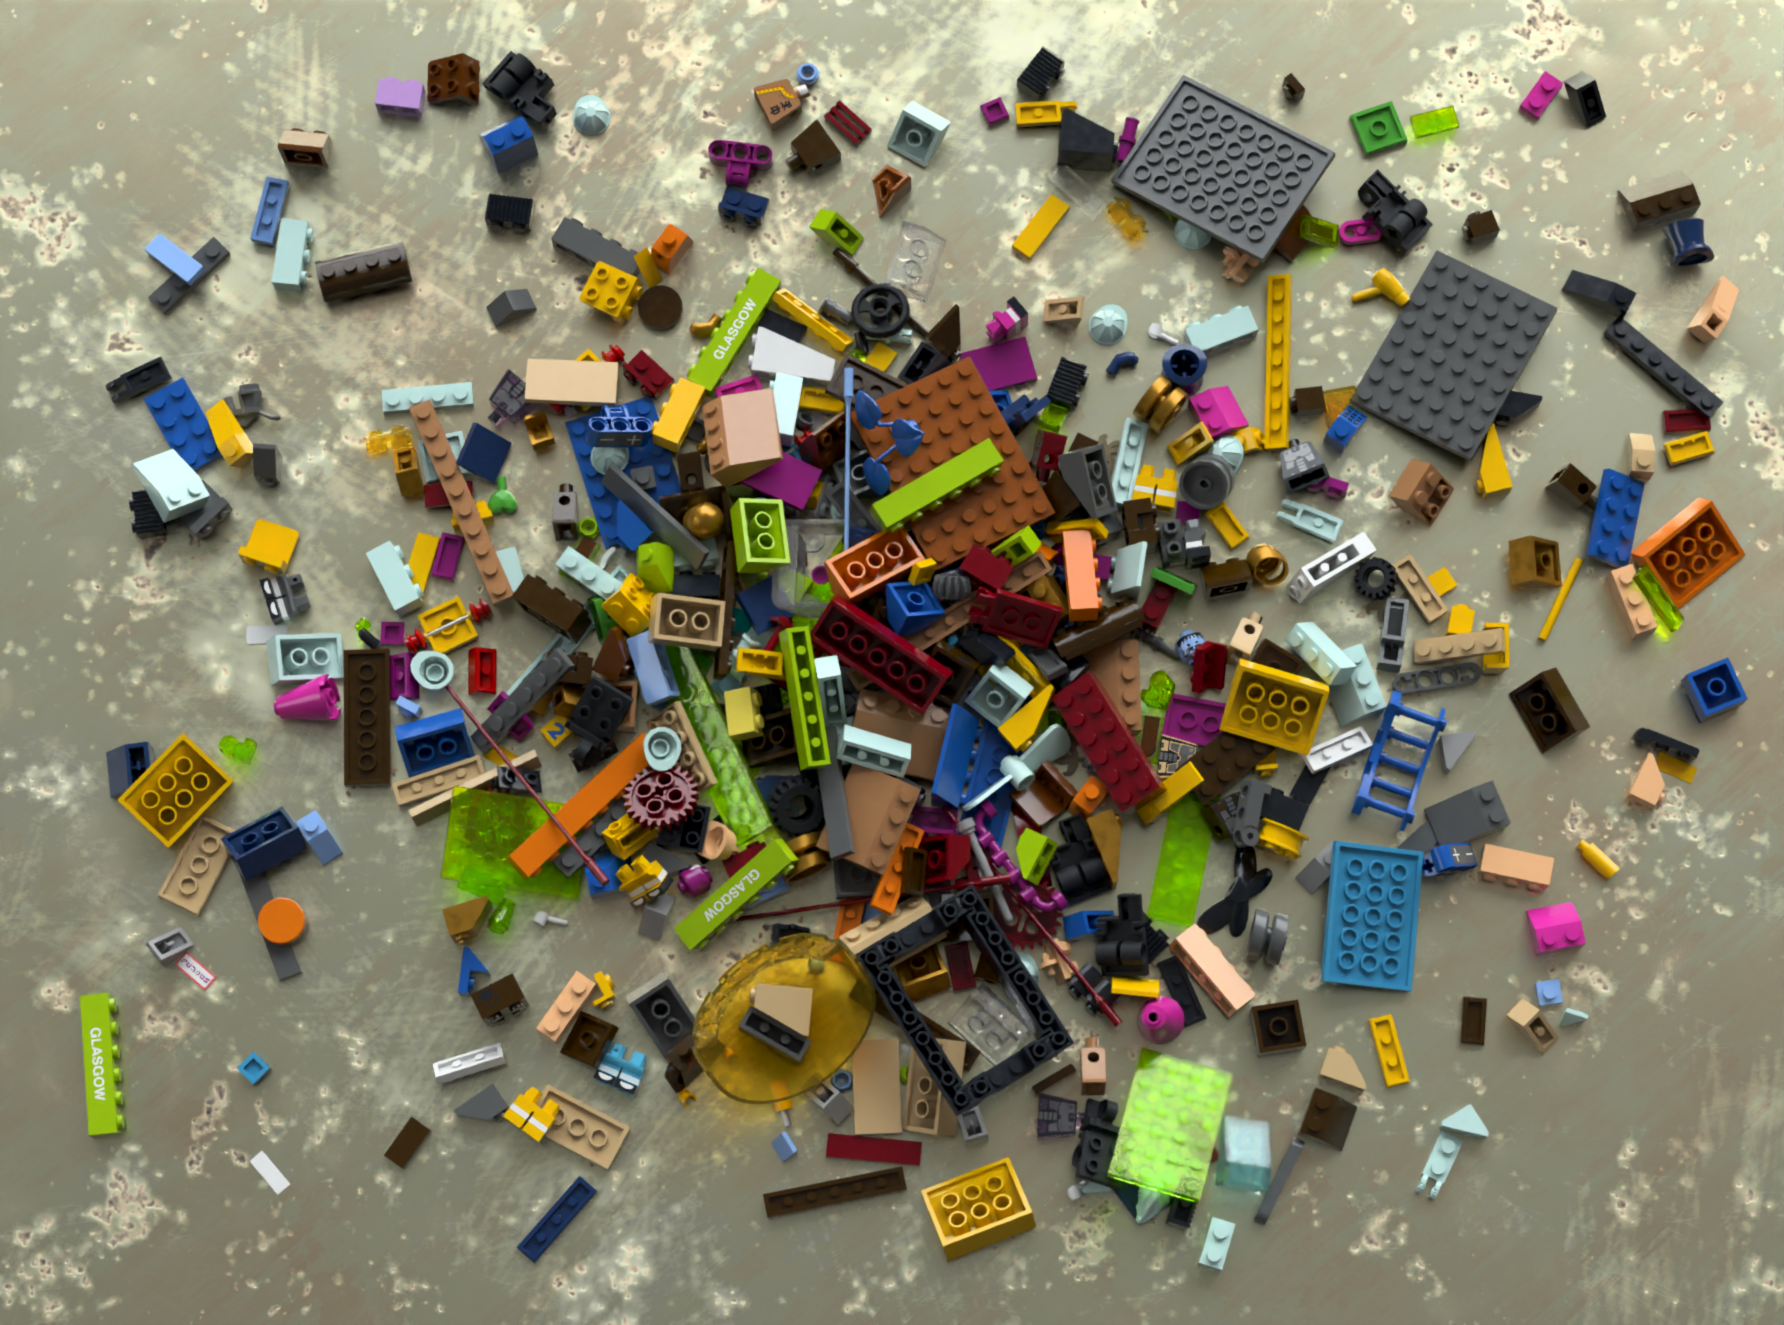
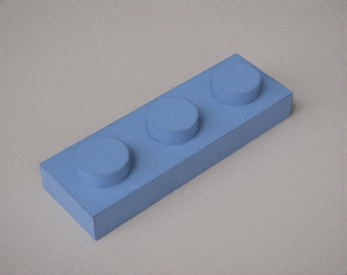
(269, 211)

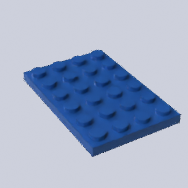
(602, 499)

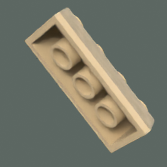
(883, 924)
(924, 1104)

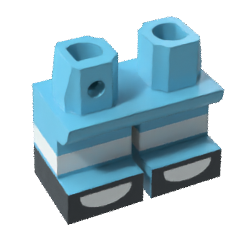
(613, 1064)

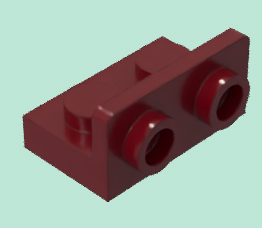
(648, 375)

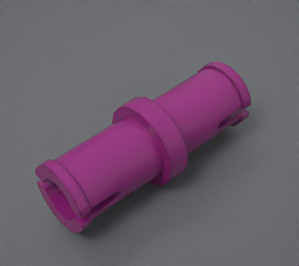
(1127, 139)

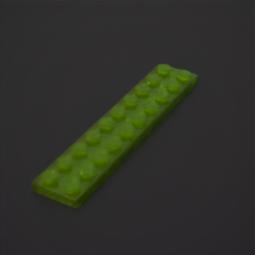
(736, 791)

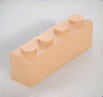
(1212, 970)

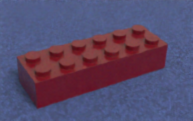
(880, 654)
(1109, 743)

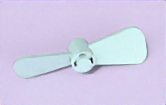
(1019, 770)

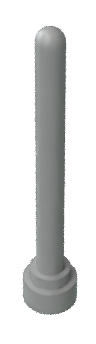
(967, 828)

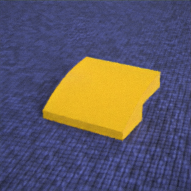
(1135, 986)

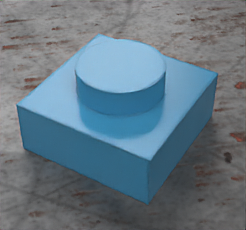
(253, 1068)

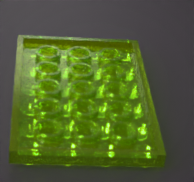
(486, 830)
(1170, 1125)

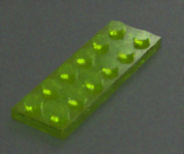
(1181, 864)

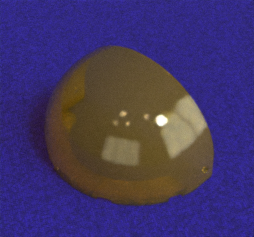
(838, 1020)

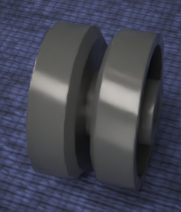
(1215, 489)
(1268, 937)

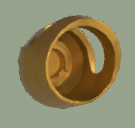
(704, 521)
(1264, 561)

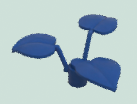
(905, 433)

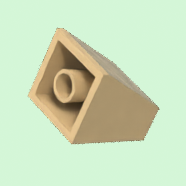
(784, 1004)

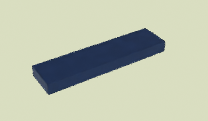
(557, 1219)

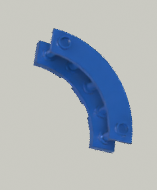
(1378, 756)

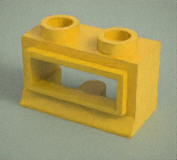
(1497, 662)
(619, 830)

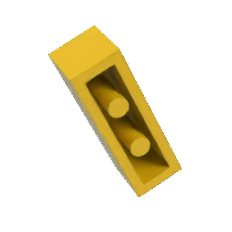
(678, 414)

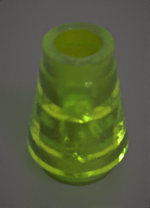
(501, 917)

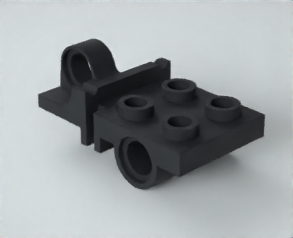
(522, 87)
(1394, 214)
(597, 719)
(1077, 864)
(1121, 941)
(1097, 1143)

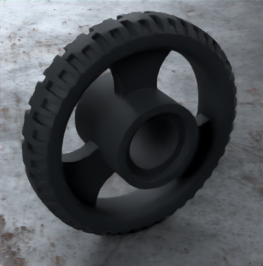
(884, 328)

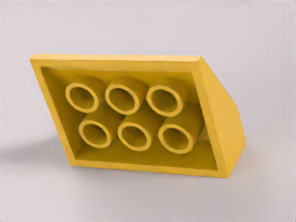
(1274, 707)
(175, 790)
(978, 1208)

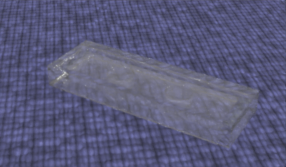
(1077, 191)

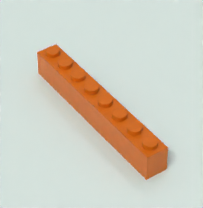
(579, 810)

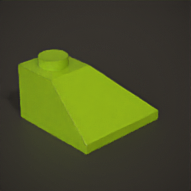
(656, 567)

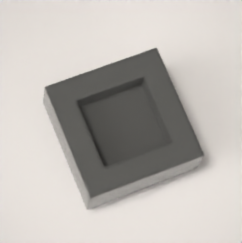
(644, 478)

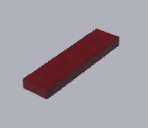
(873, 1149)

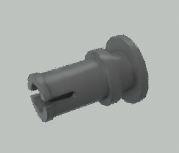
(835, 310)

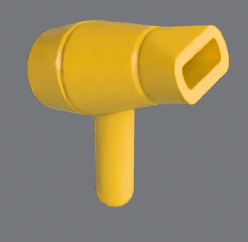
(1385, 284)

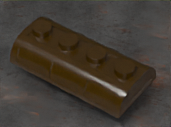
(363, 271)
(1088, 635)

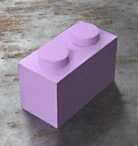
(400, 96)

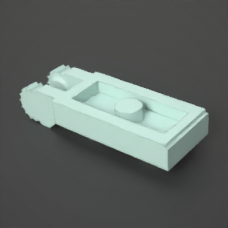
(1311, 520)
(1439, 1162)

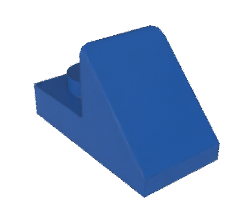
(469, 966)

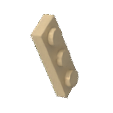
(1420, 589)

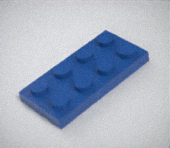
(184, 424)
(1615, 518)

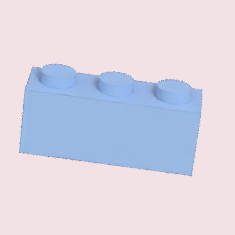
(652, 670)

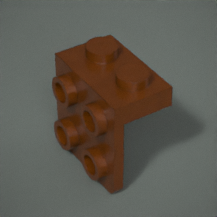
(453, 78)
(1045, 796)

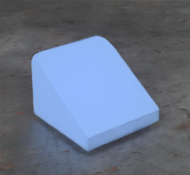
(784, 1146)

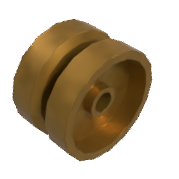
(1160, 404)
(809, 858)

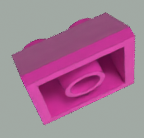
(1217, 411)
(1555, 928)

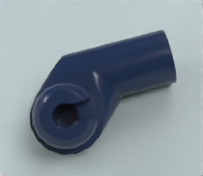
(1121, 359)

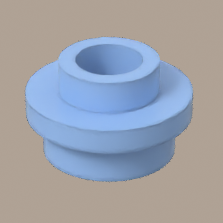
(807, 67)

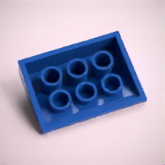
(955, 759)

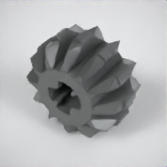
(951, 586)

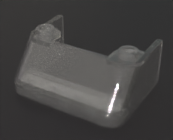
(789, 581)

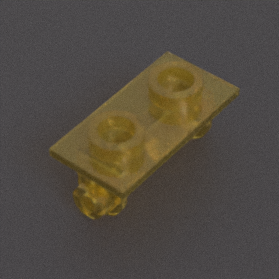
(1122, 210)
(379, 439)

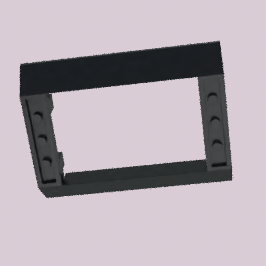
(1011, 973)

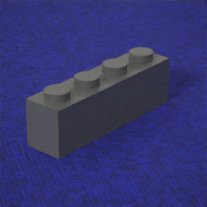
(592, 247)

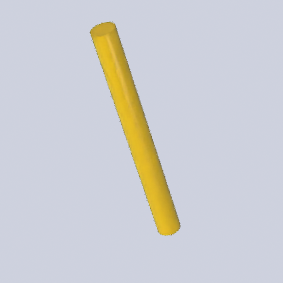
(1559, 602)

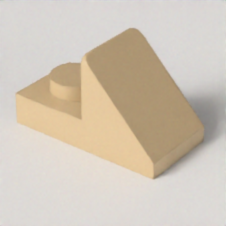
(1064, 310)

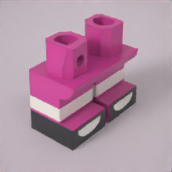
(1007, 323)

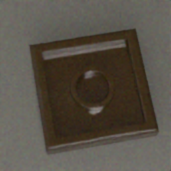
(589, 1040)

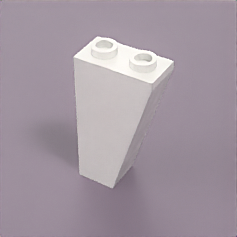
(781, 355)
(1330, 567)

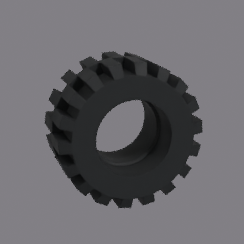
(783, 793)

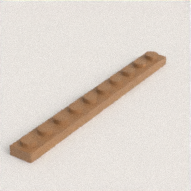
(462, 503)
(957, 614)

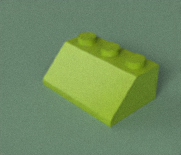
(759, 535)

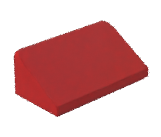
(482, 671)

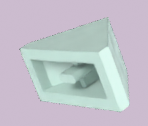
(1465, 1122)

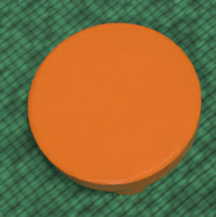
(281, 921)

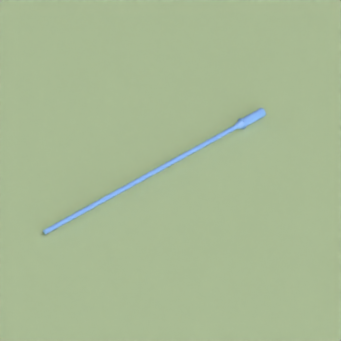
(848, 396)

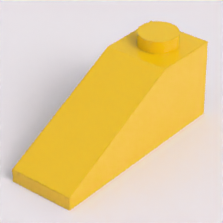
(229, 435)
(1493, 472)
(1024, 724)
(1177, 786)

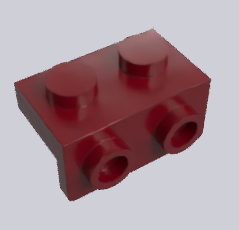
(1209, 666)

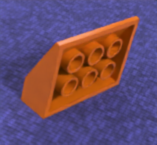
(1689, 551)

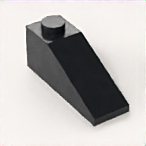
(1600, 293)

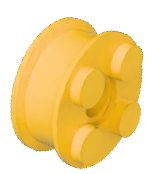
(1281, 839)

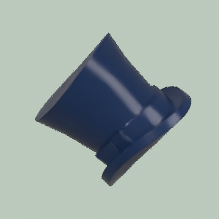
(1688, 242)
(1184, 367)

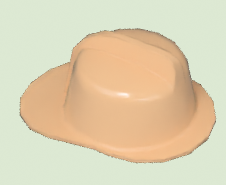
(719, 841)

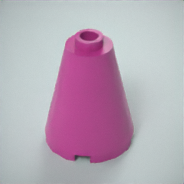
(310, 701)
(1169, 1021)

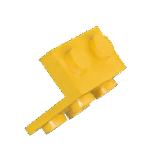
(612, 291)
(269, 547)
(630, 605)

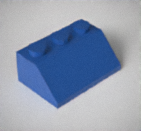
(434, 742)

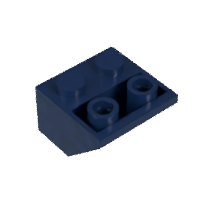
(127, 765)

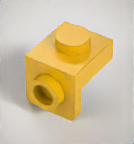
(1250, 438)
(605, 984)

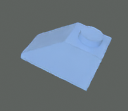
(319, 837)

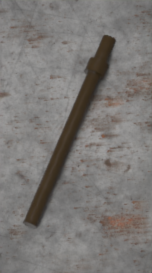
(852, 266)

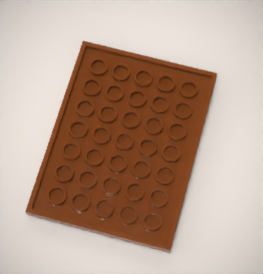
(957, 415)

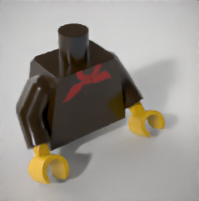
(682, 1068)

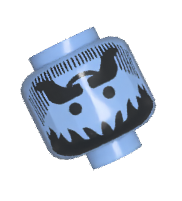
(1187, 644)

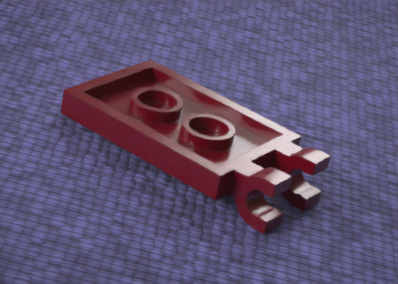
(1015, 617)

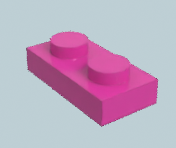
(1541, 95)
(744, 385)

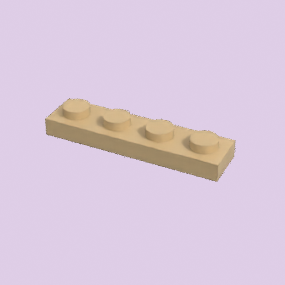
(1459, 646)
(437, 780)

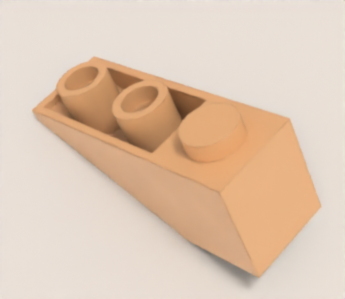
(1714, 311)

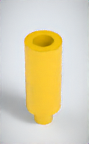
(1598, 859)

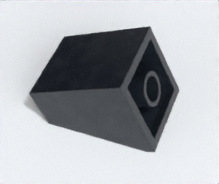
(1085, 143)

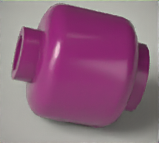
(694, 881)

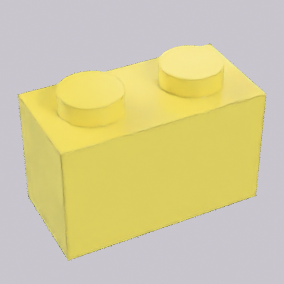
(743, 713)

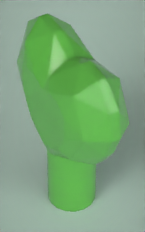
(502, 499)

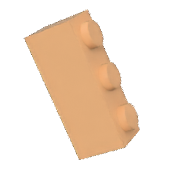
(1631, 602)
(1515, 867)
(567, 1007)

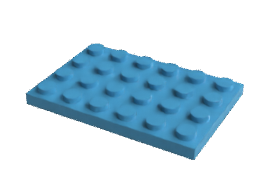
(1372, 916)

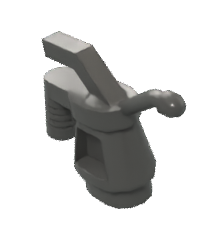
(250, 400)

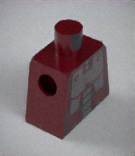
(1050, 444)

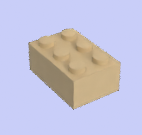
(686, 622)

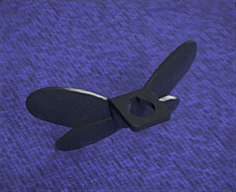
(1235, 905)

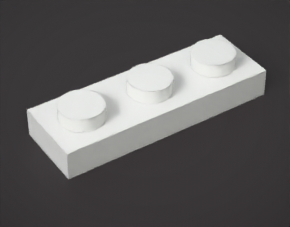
(1337, 750)
(469, 1063)

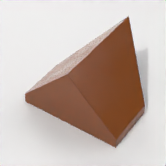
(890, 187)

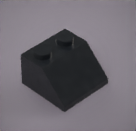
(699, 586)

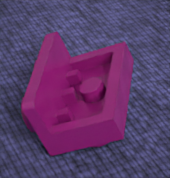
(934, 821)

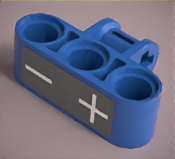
(617, 429)
(1449, 859)

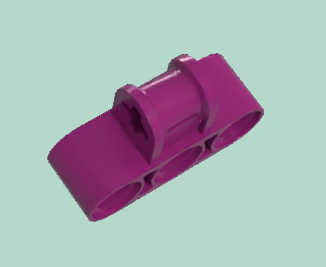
(739, 169)

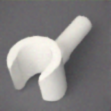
(1155, 333)
(542, 917)
(1074, 1191)

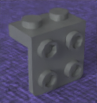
(204, 520)

